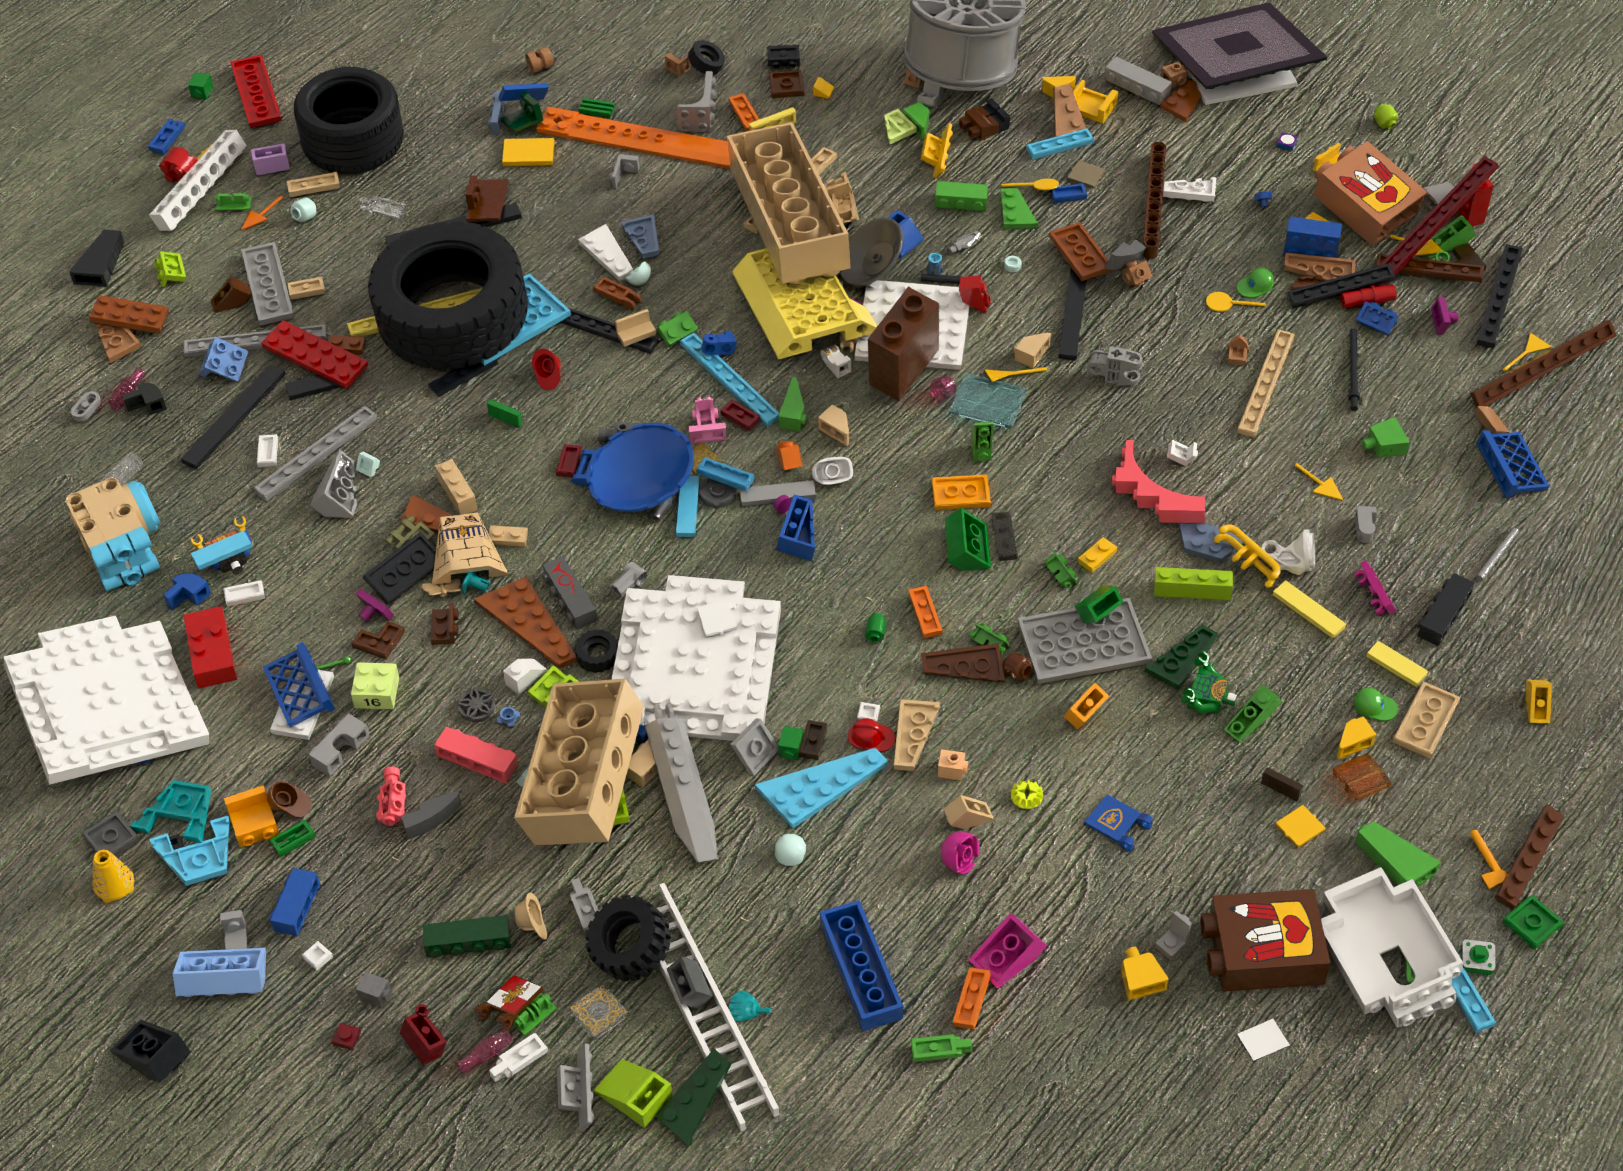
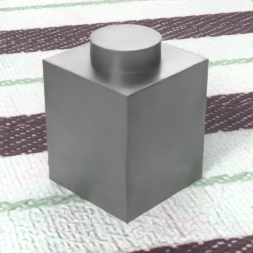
(374, 990)

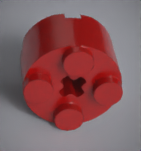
(176, 164)

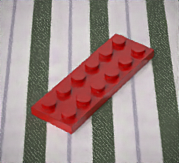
(256, 91)
(314, 354)

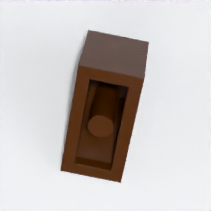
(231, 295)

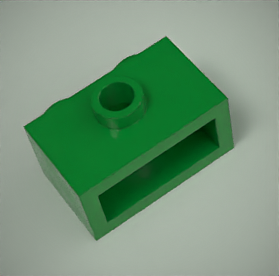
(1099, 604)

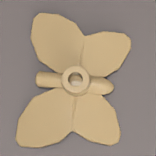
(443, 591)

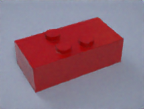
(210, 647)

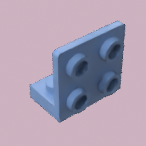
(223, 360)

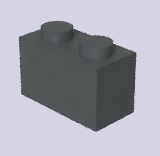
(689, 982)

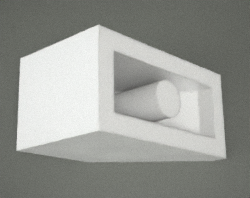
(523, 674)

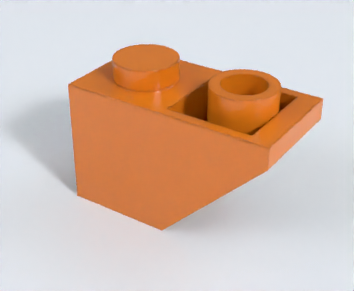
(788, 455)

